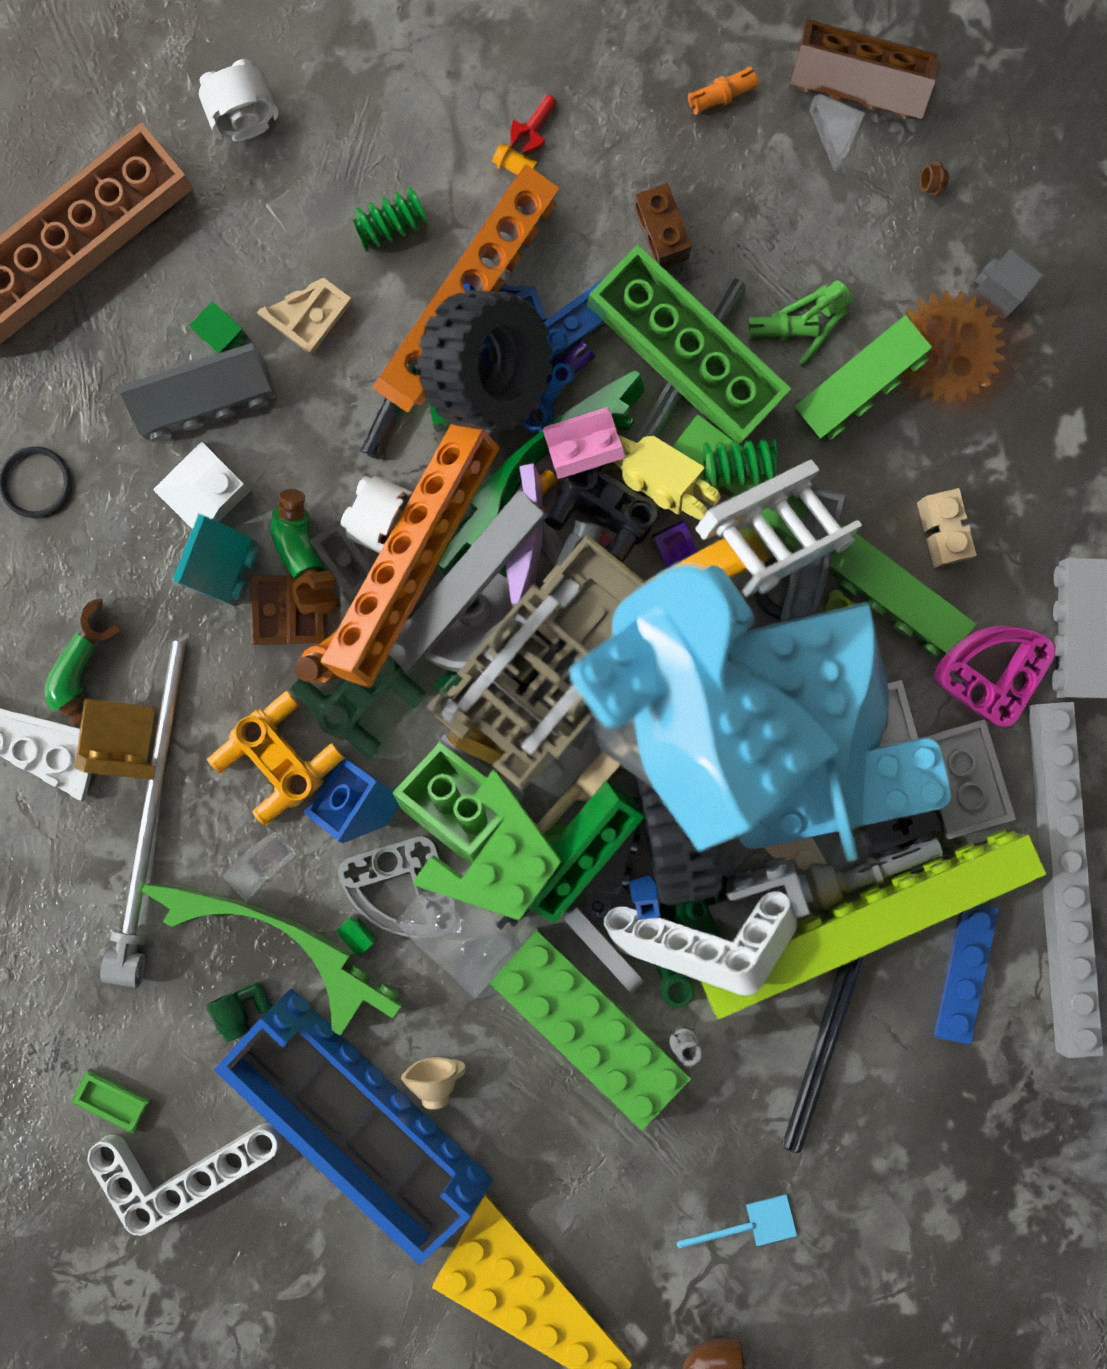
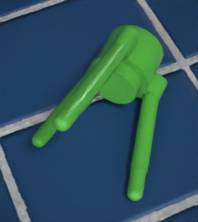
(829, 301)

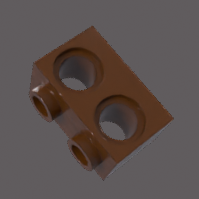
(662, 225)

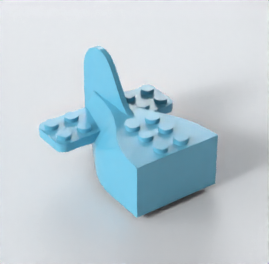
(838, 677)
(706, 728)

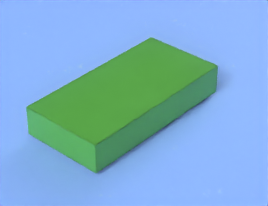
(110, 1101)

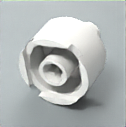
(237, 101)
(375, 512)

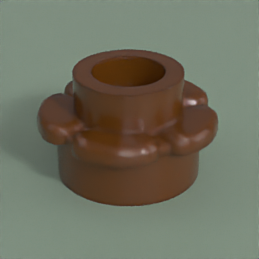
(933, 178)

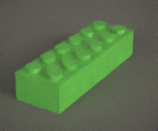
(687, 345)
(590, 1029)

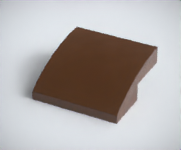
(276, 616)

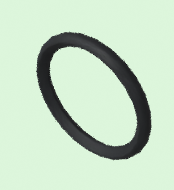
(66, 487)

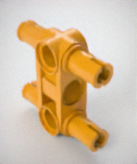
(275, 758)

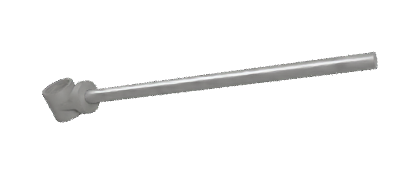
(124, 964)

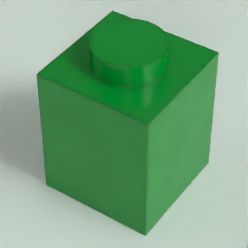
(218, 329)

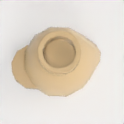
(433, 1080)

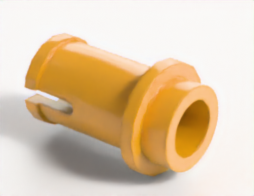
(511, 159)

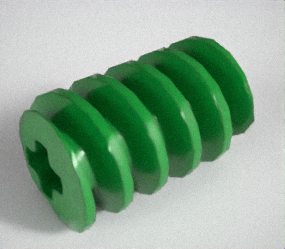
(389, 218)
(740, 463)

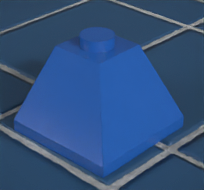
(351, 802)

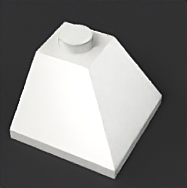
(201, 486)

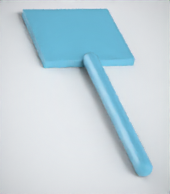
(769, 1221)

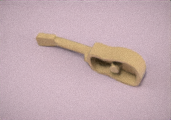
(582, 789)

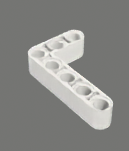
(733, 966)
(183, 1183)

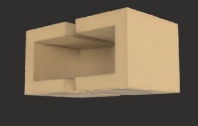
(953, 541)

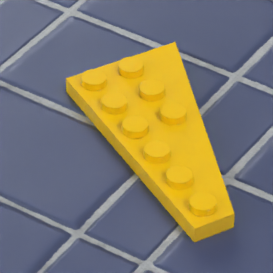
(518, 1291)

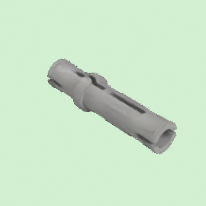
(877, 869)
(682, 1050)

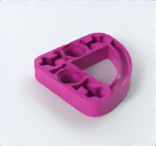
(993, 694)

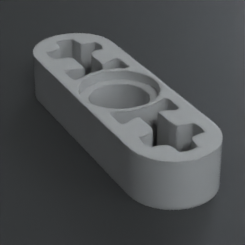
(604, 949)

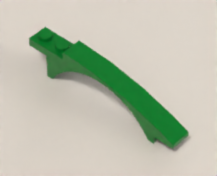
(504, 483)

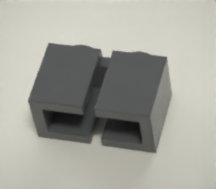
(1006, 283)

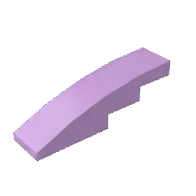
(524, 564)

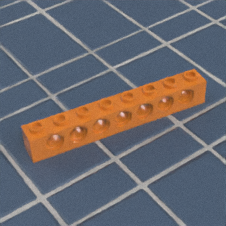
(528, 191)
(410, 555)

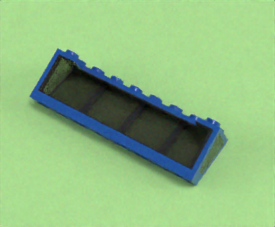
(355, 1126)

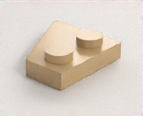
(308, 314)

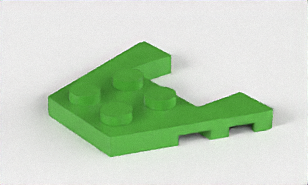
(508, 868)

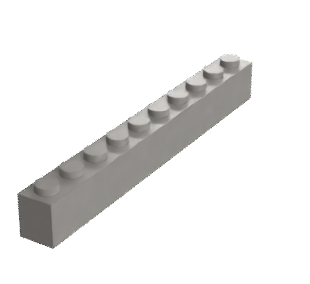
(1066, 880)

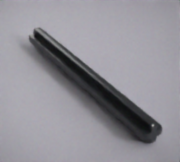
(821, 1055)

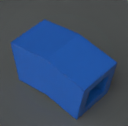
(645, 897)

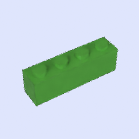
(864, 377)

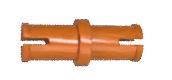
(723, 90)

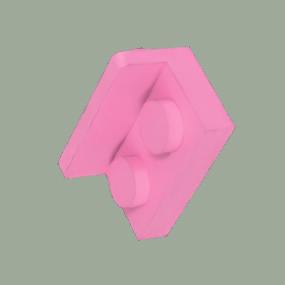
(583, 442)

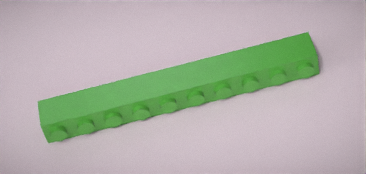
(858, 568)

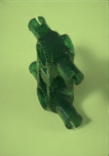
(353, 701)

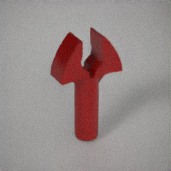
(533, 126)

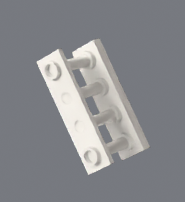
(773, 495)

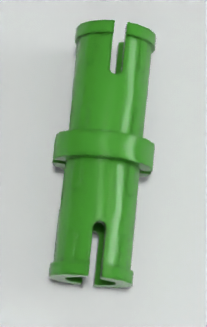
(782, 326)

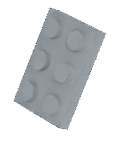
(974, 779)

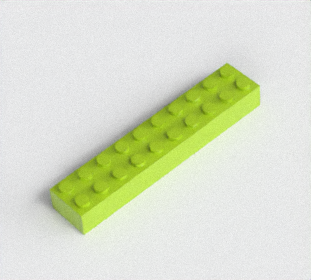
(892, 913)

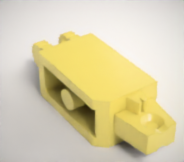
(666, 476)

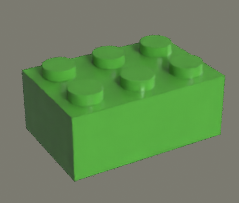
(443, 801)

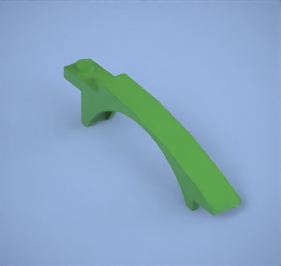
(344, 985)

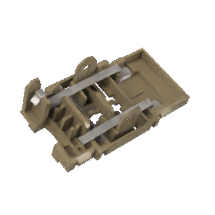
(570, 606)

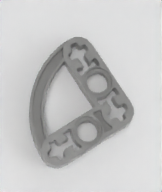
(406, 863)

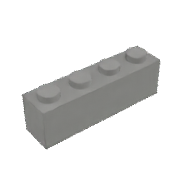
(1081, 629)

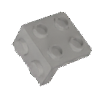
(776, 873)

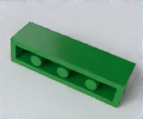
(586, 848)

